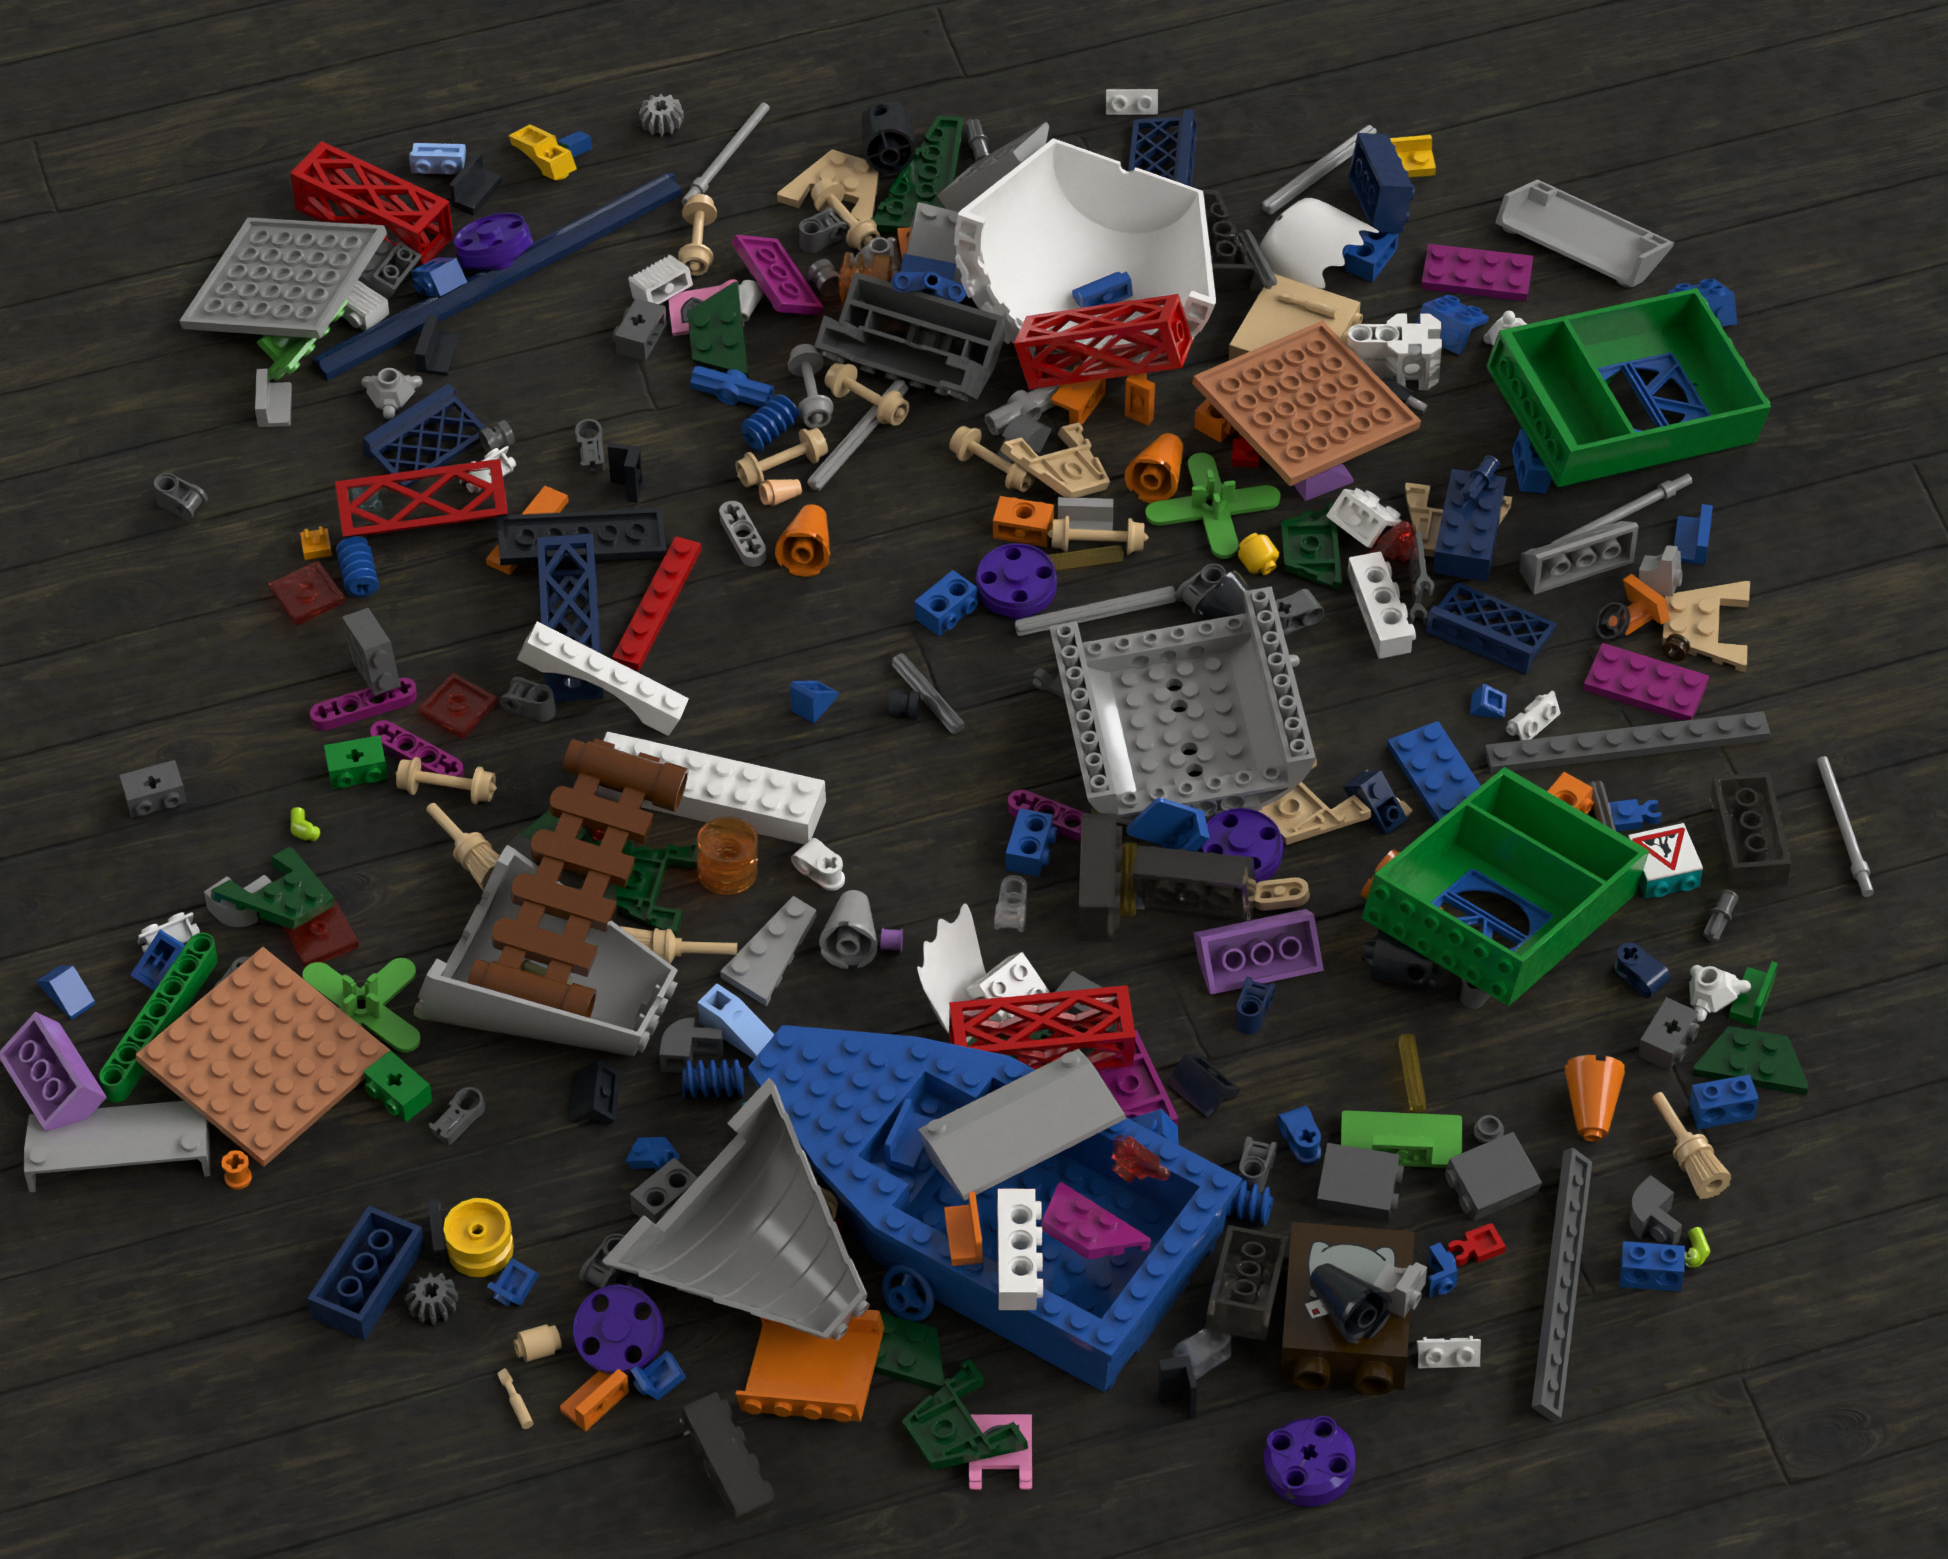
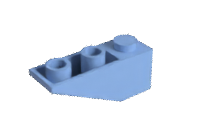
(739, 1024)

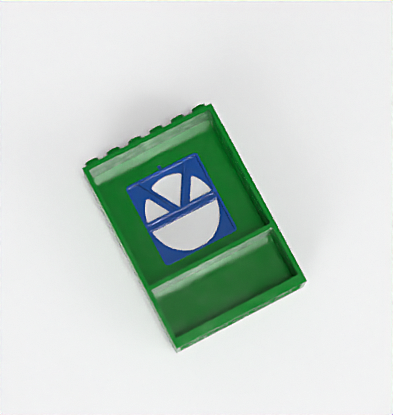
(1559, 393)
(1520, 845)

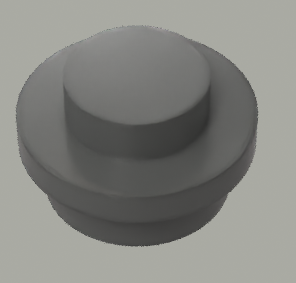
(1488, 1129)

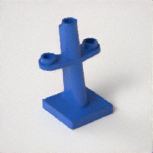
(929, 277)

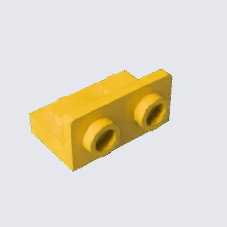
(1416, 155)

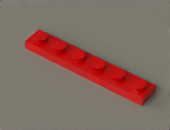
(657, 603)

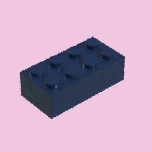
(1380, 182)
(1468, 528)
(366, 1273)

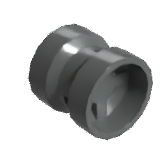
(825, 277)
(498, 436)

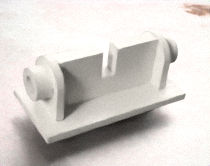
(1131, 101)
(506, 463)
(1537, 717)
(177, 927)
(1448, 1353)

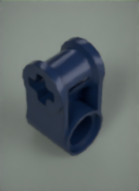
(1642, 972)
(1253, 1005)

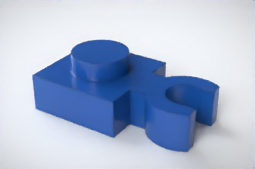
(1630, 815)

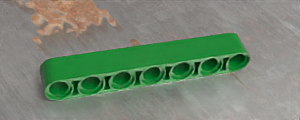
(159, 1012)

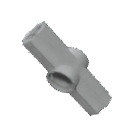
(1020, 403)

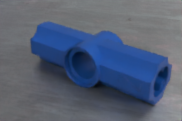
(731, 386)

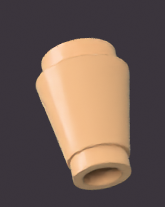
(778, 491)

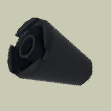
(1226, 599)
(1350, 1302)

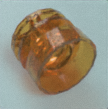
(879, 268)
(727, 855)

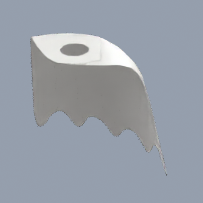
(1309, 240)
(952, 965)

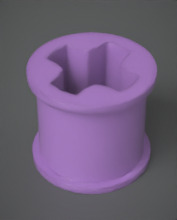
(891, 939)

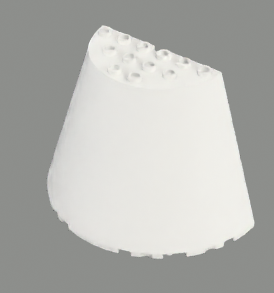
(1073, 221)

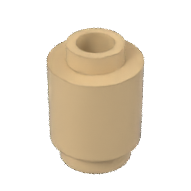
(537, 1342)

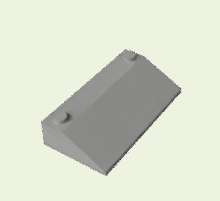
(1582, 232)
(1020, 1124)
(119, 1139)

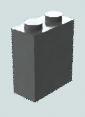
(371, 651)
(1492, 1176)
(1359, 1182)

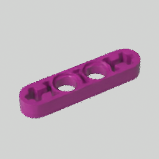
(364, 707)
(420, 749)
(1061, 812)

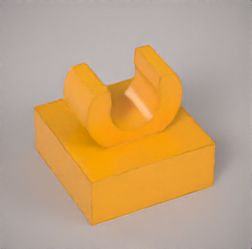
(316, 543)

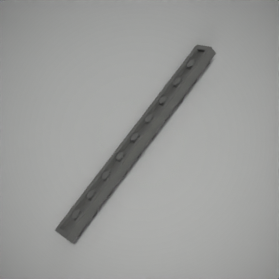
(1628, 742)
(1562, 1285)

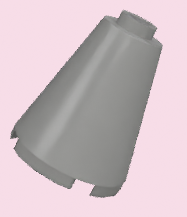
(850, 932)

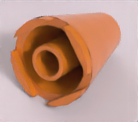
(1156, 469)
(805, 543)
(1594, 1093)

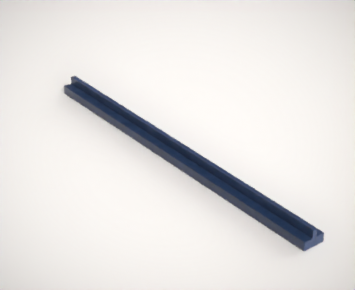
(488, 282)

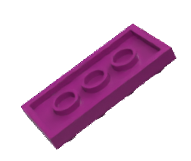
(1477, 272)
(777, 275)
(1646, 682)

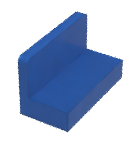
(1104, 290)
(1693, 536)
(904, 1142)

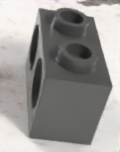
(661, 1190)

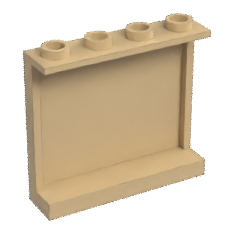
(1275, 318)

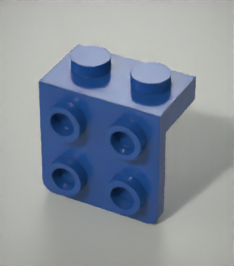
(1719, 299)
(1455, 321)
(1171, 825)

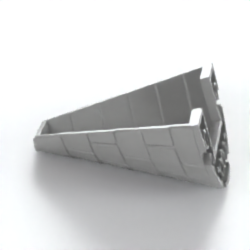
(754, 1232)

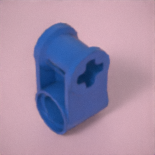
(1301, 1134)

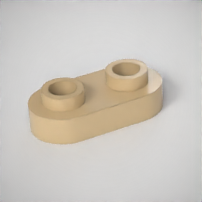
(1281, 893)

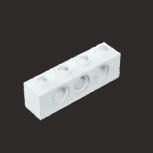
(1381, 605)
(1013, 1290)

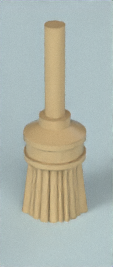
(470, 850)
(668, 946)
(1694, 1155)

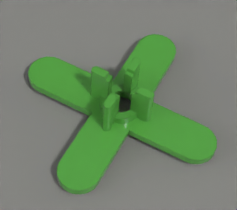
(1215, 517)
(377, 992)

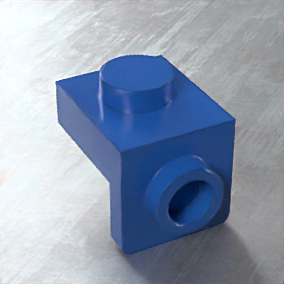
(651, 1153)
(1444, 1271)
(514, 1283)
(659, 1376)

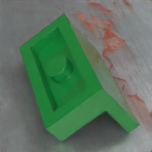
(1750, 1005)

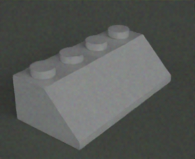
(1579, 556)

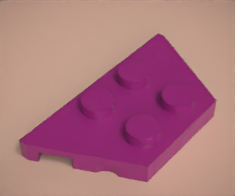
(1138, 1087)
(1088, 1227)

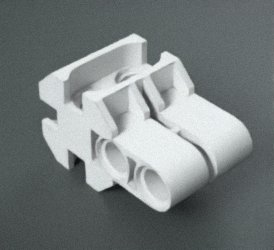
(1400, 349)

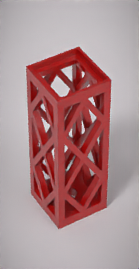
(315, 180)
(1168, 320)
(390, 481)
(1053, 1017)

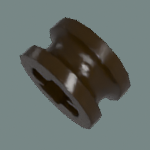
(1676, 647)

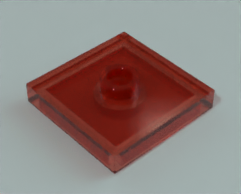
(307, 592)
(457, 705)
(323, 937)

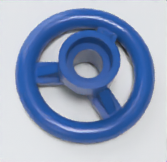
(905, 1294)

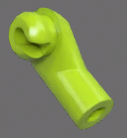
(301, 828)
(1700, 1248)

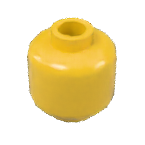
(1258, 554)

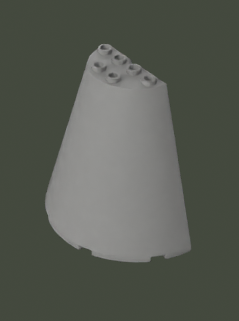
(625, 973)

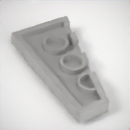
(765, 957)

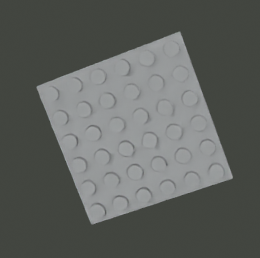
(283, 277)

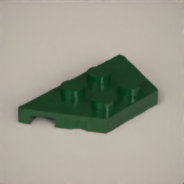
(718, 331)
(1312, 547)
(1763, 1055)
(910, 1353)

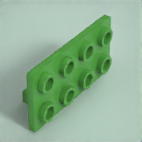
(288, 350)
(1417, 1138)

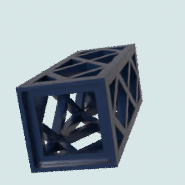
(562, 685)

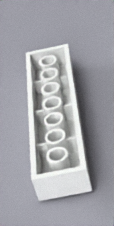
(716, 787)

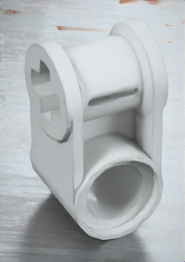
(820, 865)

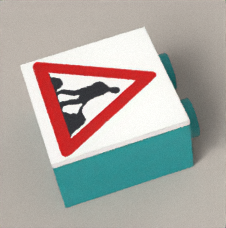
(1670, 862)

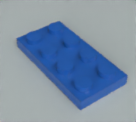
(1433, 768)

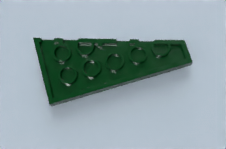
(925, 177)

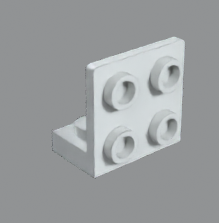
(1362, 515)
(1009, 978)

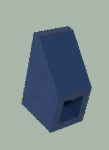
(1378, 796)

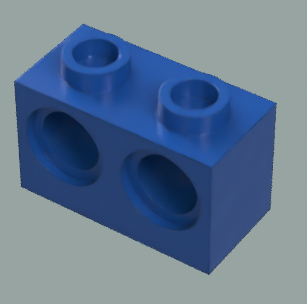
(1372, 256)
(438, 277)
(1529, 467)
(946, 603)
(1030, 842)
(1723, 1102)
(1652, 1266)

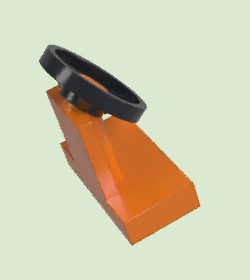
(1645, 607)

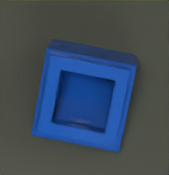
(577, 143)
(1488, 702)

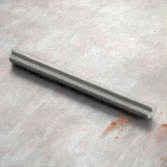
(1313, 173)
(850, 443)
(1096, 610)

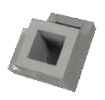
(1662, 571)
(1402, 1286)

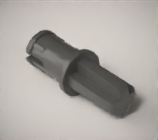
(977, 140)
(1720, 915)

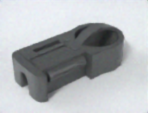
(591, 448)
(457, 1120)

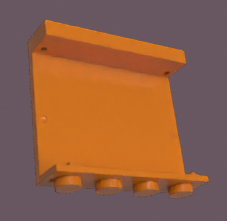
(811, 1374)

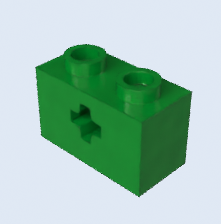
(356, 762)
(397, 1086)

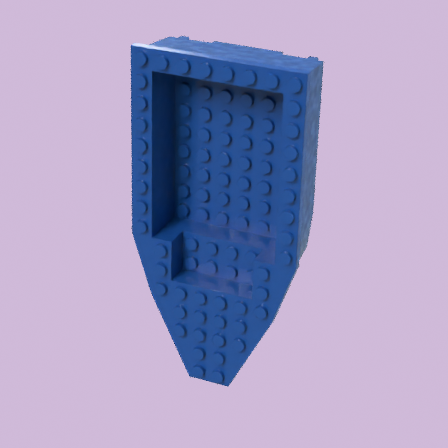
(1093, 1312)

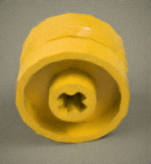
(478, 1237)

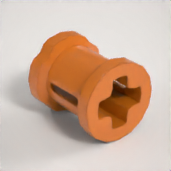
(237, 1171)

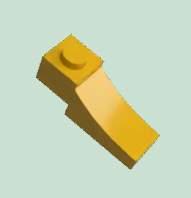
(544, 151)

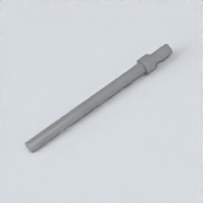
(701, 183)
(1665, 490)
(1859, 867)

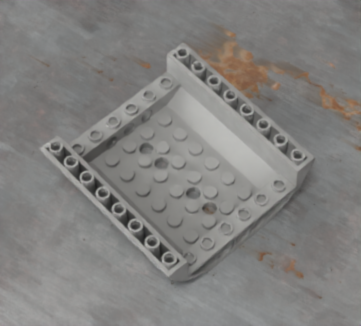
(1237, 716)

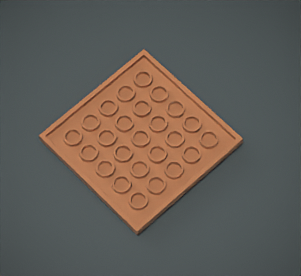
(1306, 402)
(262, 1056)

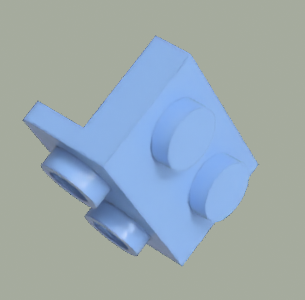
(437, 158)

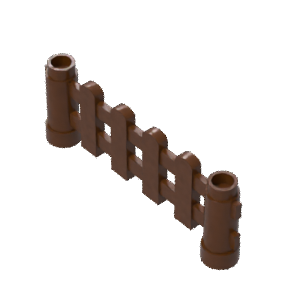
(594, 766)

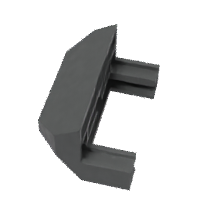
(928, 343)

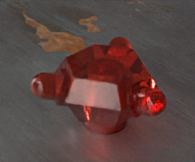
(1397, 542)
(1136, 1160)

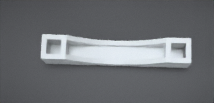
(559, 654)

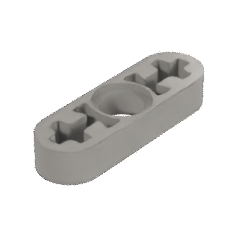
(742, 543)

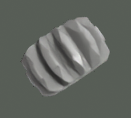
(661, 114)

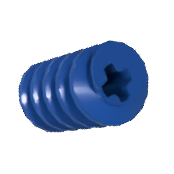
(769, 422)
(357, 567)
(713, 1078)
(1251, 1202)

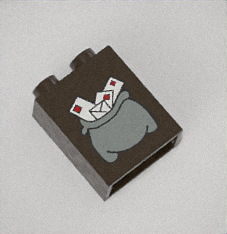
(1312, 1346)

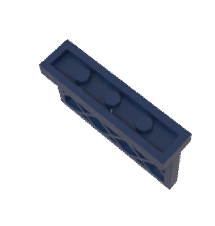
(1183, 138)
(408, 424)
(1486, 639)

